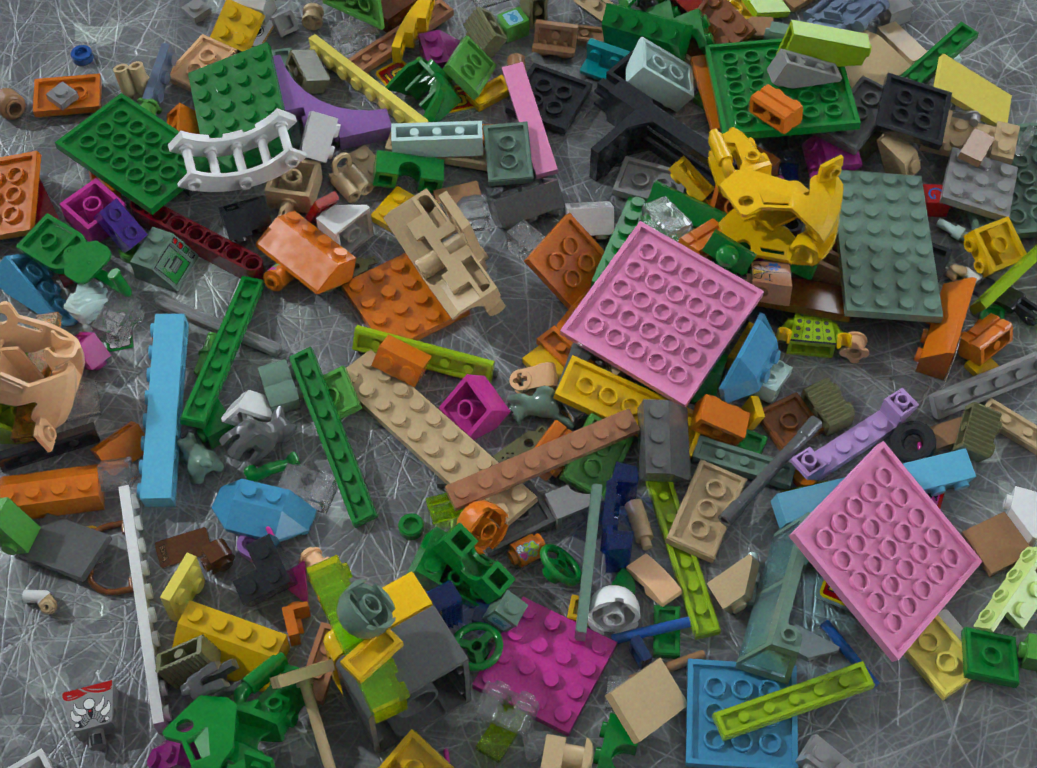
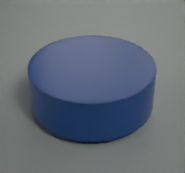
(81, 55)

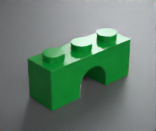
(426, 171)
(485, 578)
(615, 742)

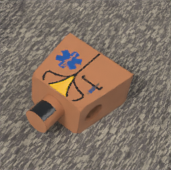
(773, 279)

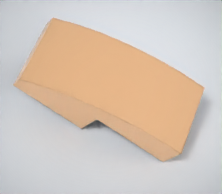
(655, 579)

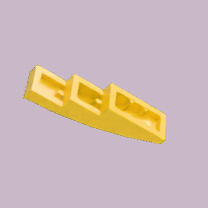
(415, 22)

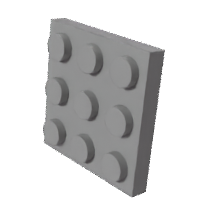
(979, 190)

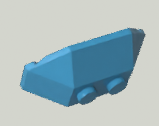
(752, 363)
(251, 506)

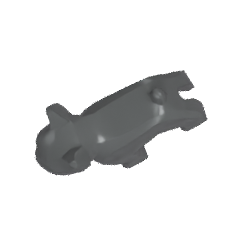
(259, 435)
(211, 680)

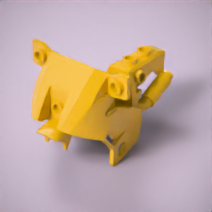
(768, 202)

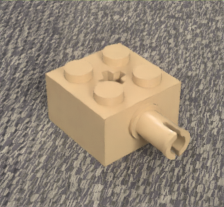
(296, 188)

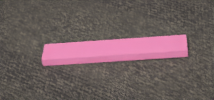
(527, 110)

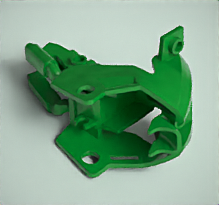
(231, 731)

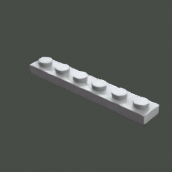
(984, 386)

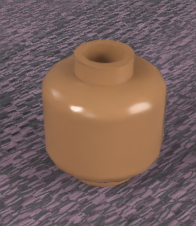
(11, 104)

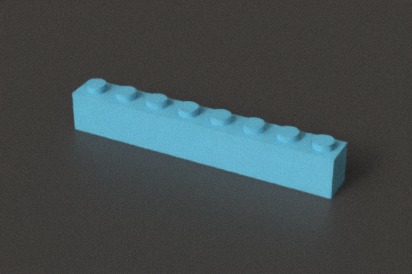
(164, 411)
(932, 473)

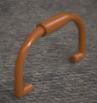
(90, 579)

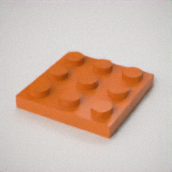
(566, 261)

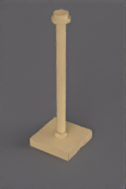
(303, 680)

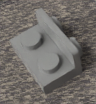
(820, 754)

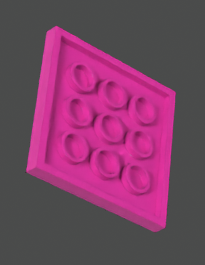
(550, 665)

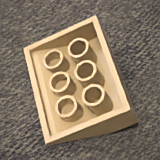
(879, 63)

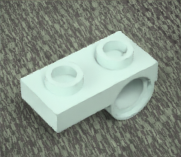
(778, 376)

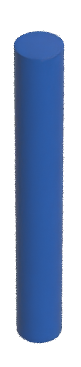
(652, 630)
(845, 648)

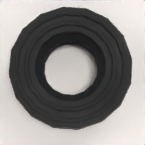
(913, 428)

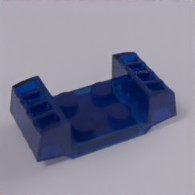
(617, 544)

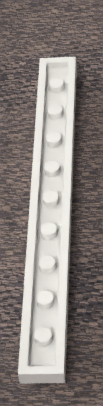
(146, 615)

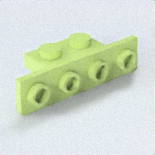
(1015, 597)

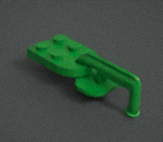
(69, 253)

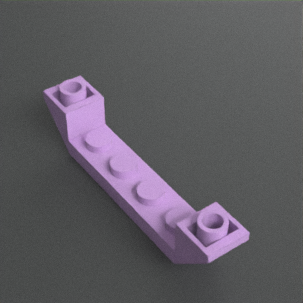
(856, 440)

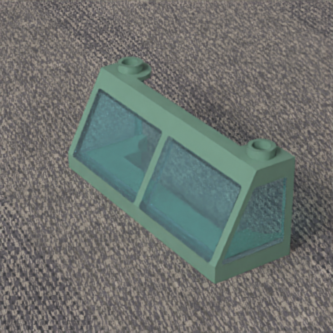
(769, 641)

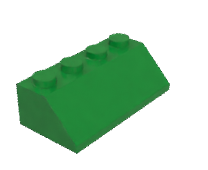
(625, 26)

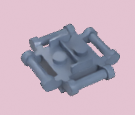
(846, 14)

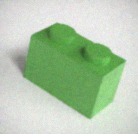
(16, 528)

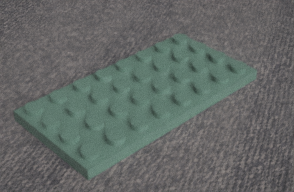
(886, 249)

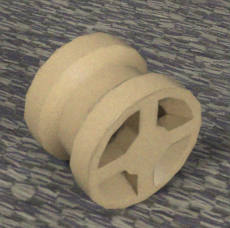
(312, 16)

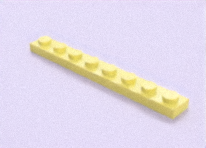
(364, 83)

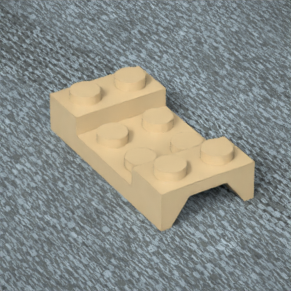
(959, 130)

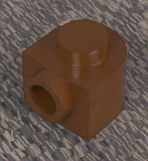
(216, 556)

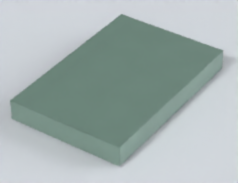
(508, 153)

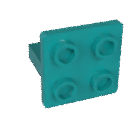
(601, 58)

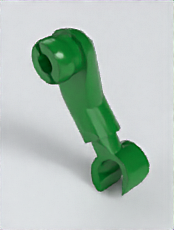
(266, 470)

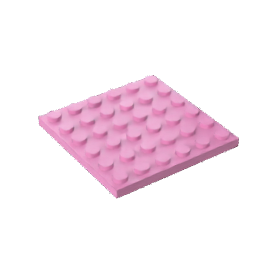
(662, 314)
(886, 550)

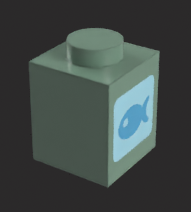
(505, 612)

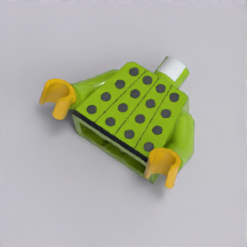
(812, 336)

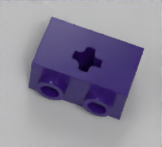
(120, 225)

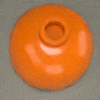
(476, 520)

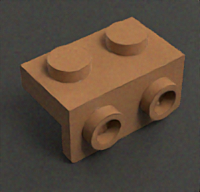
(555, 38)

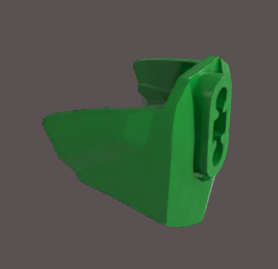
(424, 75)

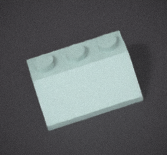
(660, 75)

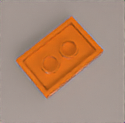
(88, 89)

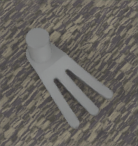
(972, 116)

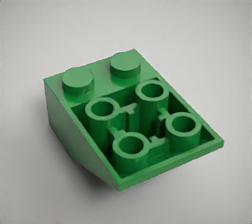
(434, 571)

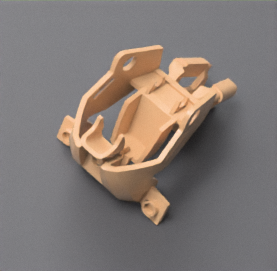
(24, 383)

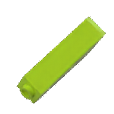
(827, 43)

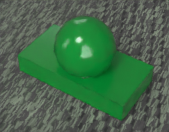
(729, 252)

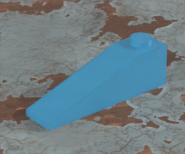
(33, 286)

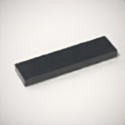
(35, 452)

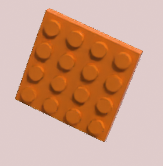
(18, 193)
(397, 300)

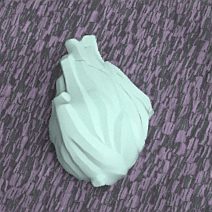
(86, 302)

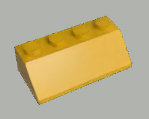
(234, 637)

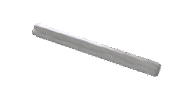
(213, 323)

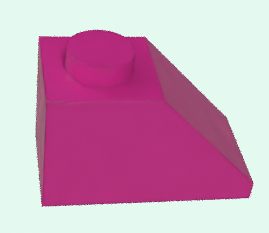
(94, 351)

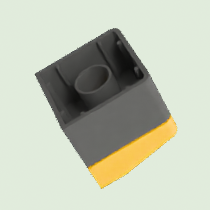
(427, 663)

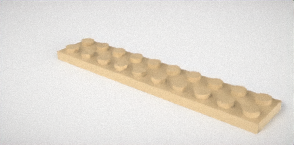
(429, 433)

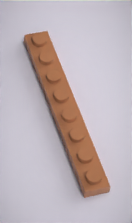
(542, 459)

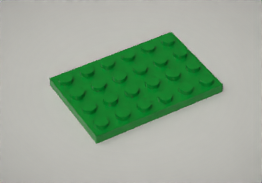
(237, 96)
(130, 152)

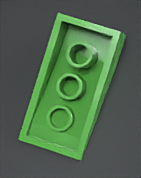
(364, 10)

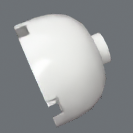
(613, 610)

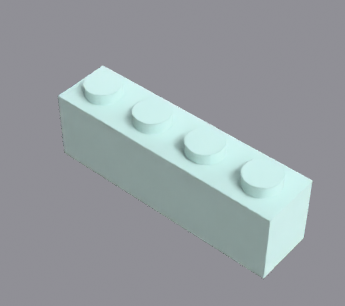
(438, 138)

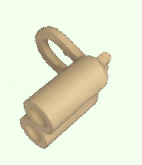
(131, 79)
(349, 179)

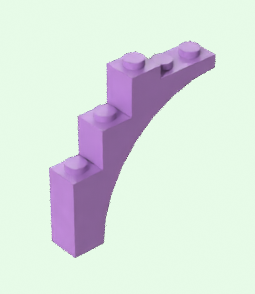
(356, 127)

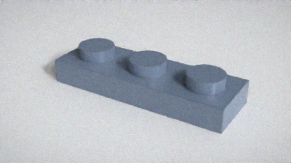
(160, 73)

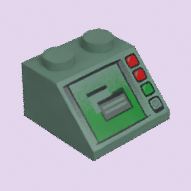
(163, 260)

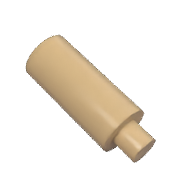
(639, 523)

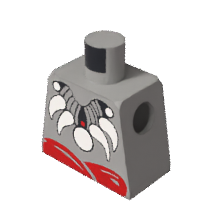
(93, 712)

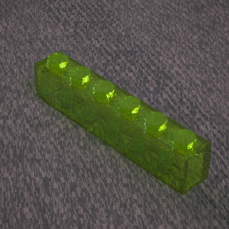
(381, 690)

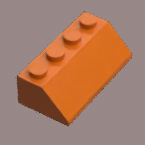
(307, 253)
(942, 338)
(55, 491)

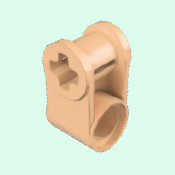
(535, 376)

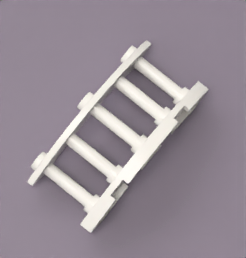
(235, 143)

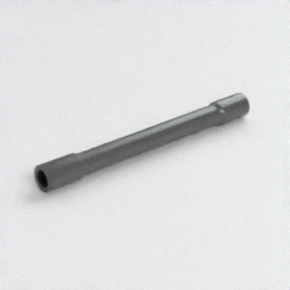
(738, 506)

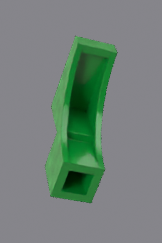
(695, 17)

